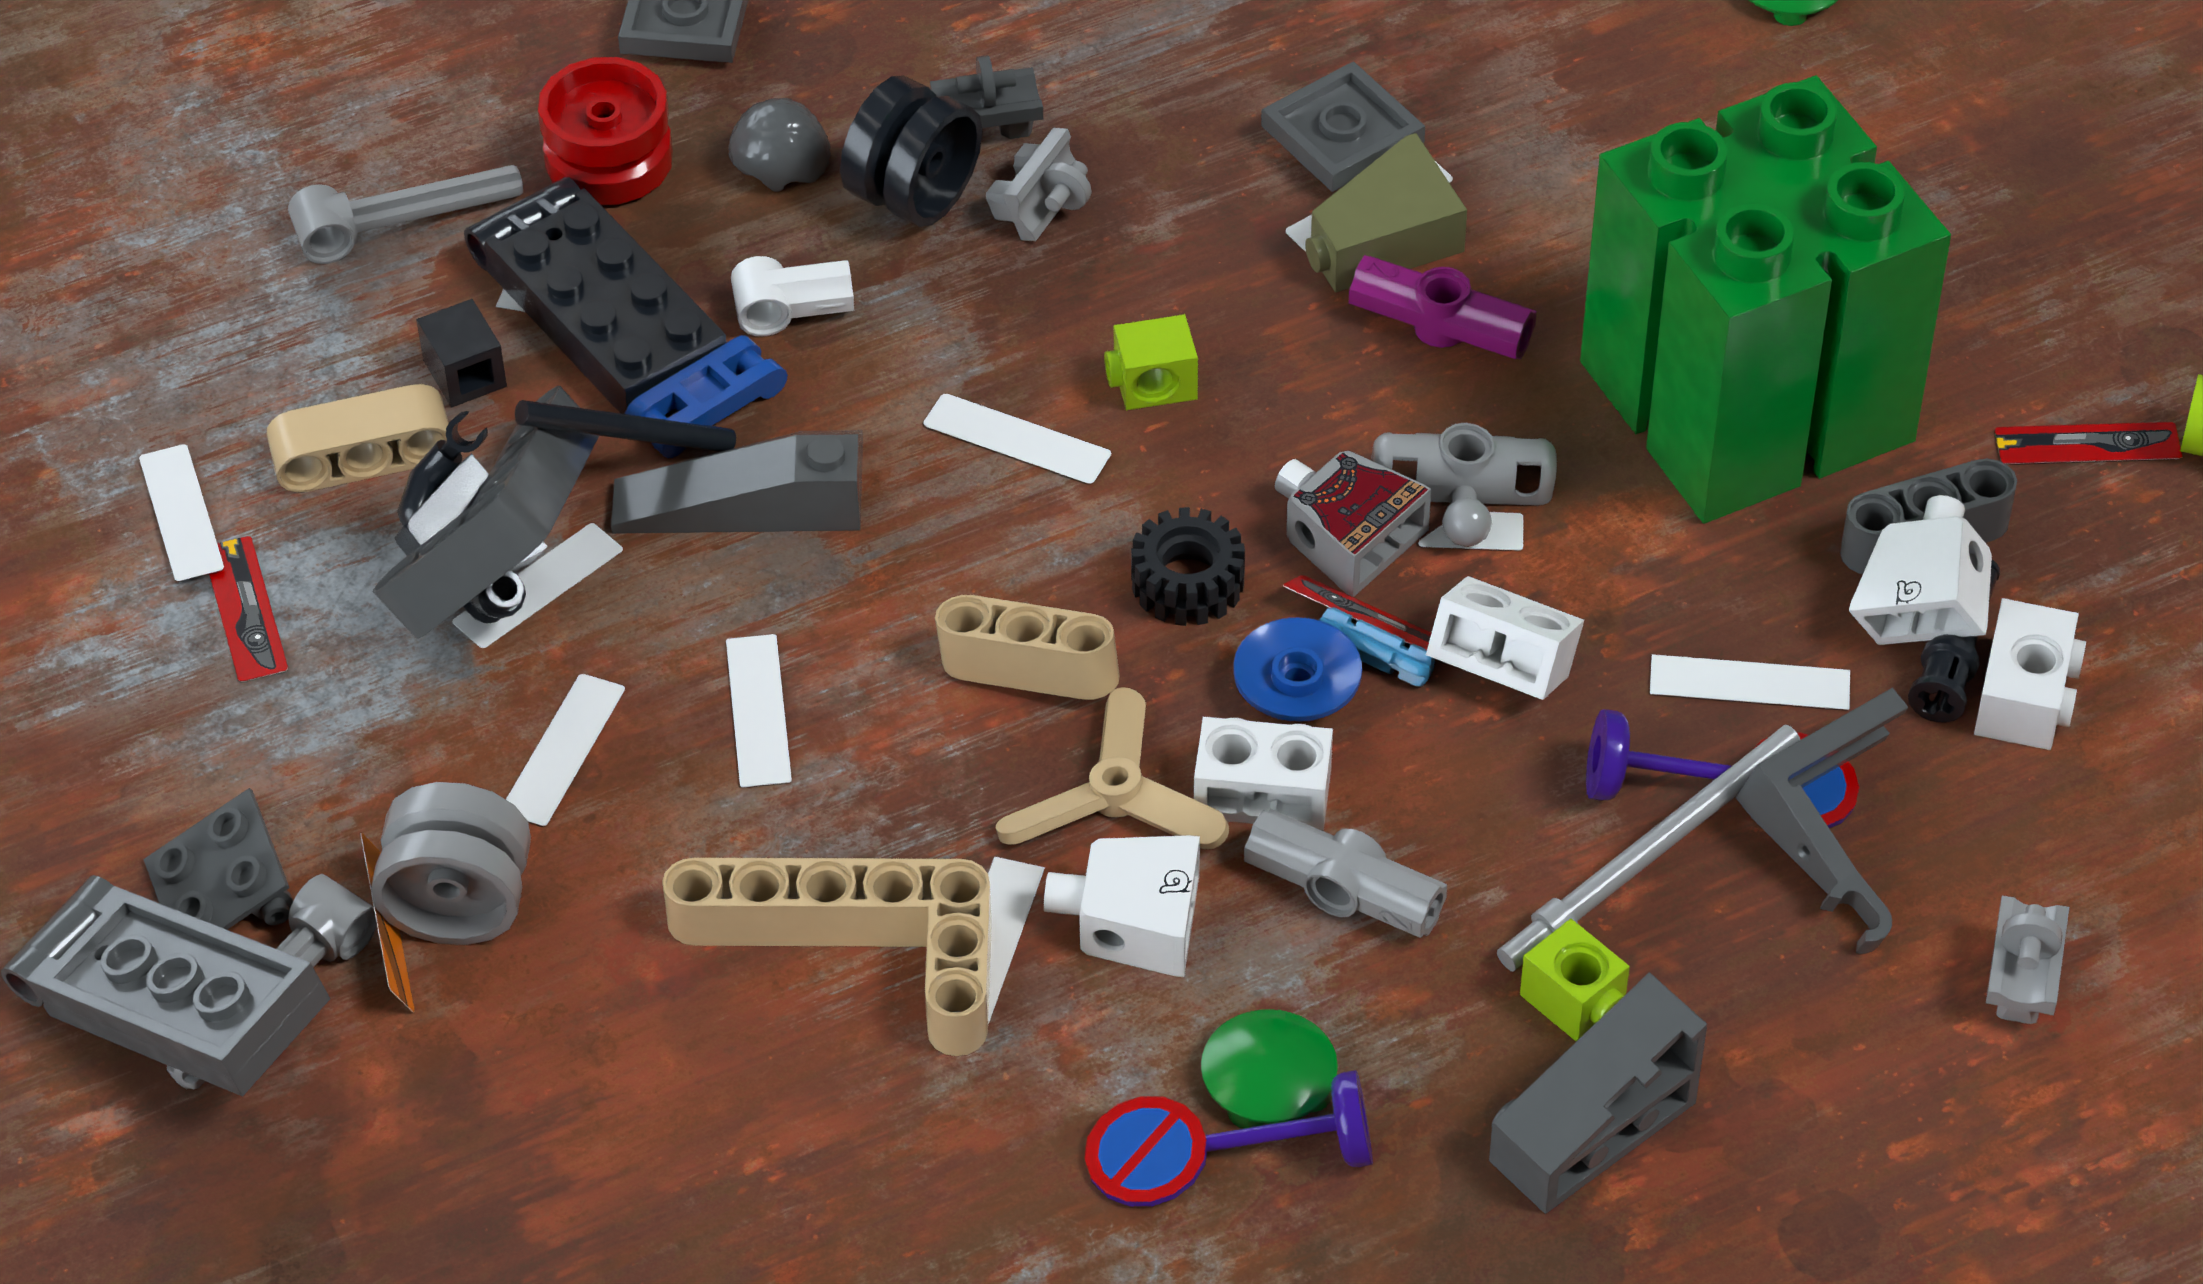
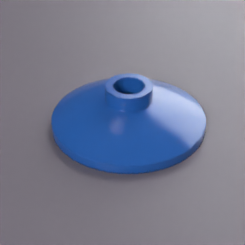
(1297, 669)

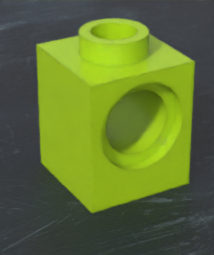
(1153, 362)
(1568, 959)

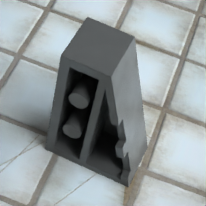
(1602, 1096)

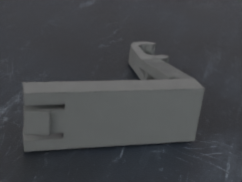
(1785, 812)

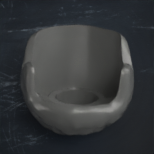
(779, 144)

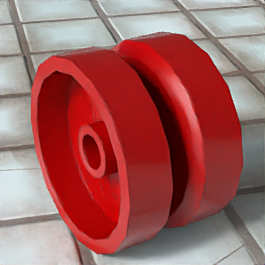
(606, 128)

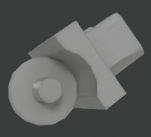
(1044, 183)
(2027, 960)

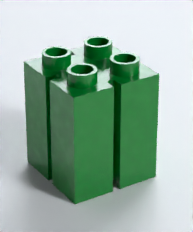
(1761, 296)

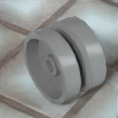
(451, 863)

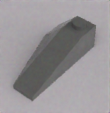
(761, 487)

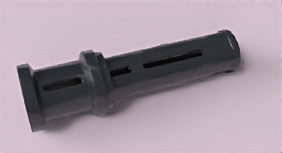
(1947, 667)

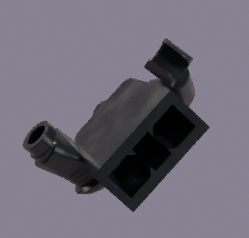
(441, 491)

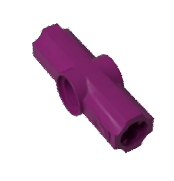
(1442, 307)

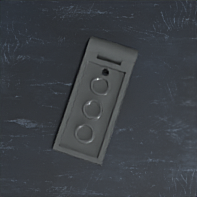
(167, 985)

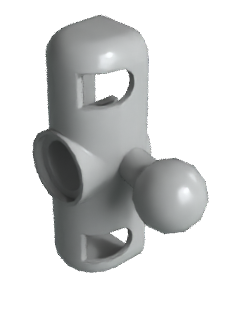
(1471, 470)

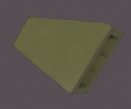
(1389, 211)

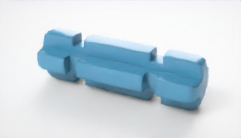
(1383, 649)

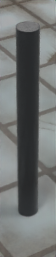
(624, 426)

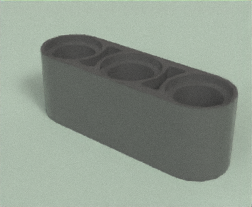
(1981, 485)

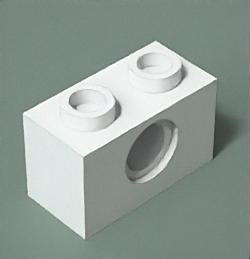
(2028, 673)

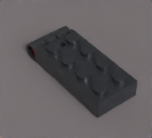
(593, 290)

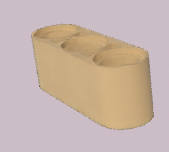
(356, 437)
(1027, 647)

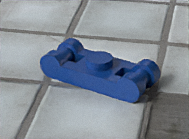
(710, 389)

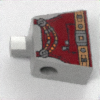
(1352, 516)

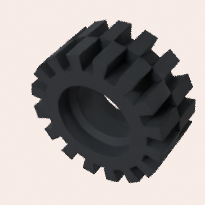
(1187, 593)

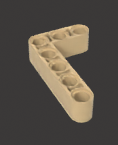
(852, 904)

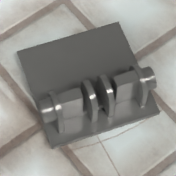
(223, 868)

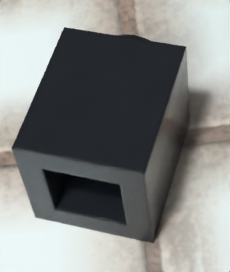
(461, 352)

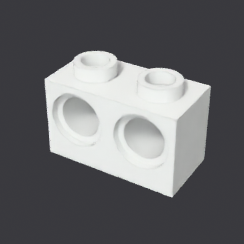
(1504, 637)
(1264, 767)

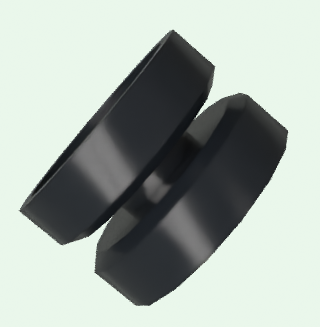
(911, 150)

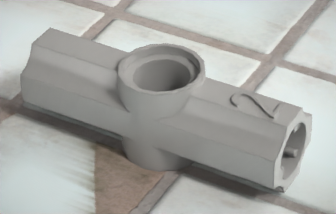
(1345, 873)

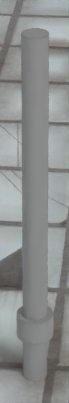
(1643, 851)

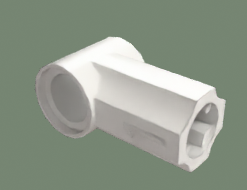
(772, 295)

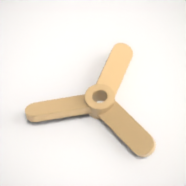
(1119, 788)

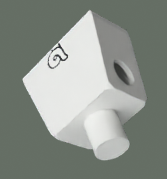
(1926, 578)
(1133, 900)

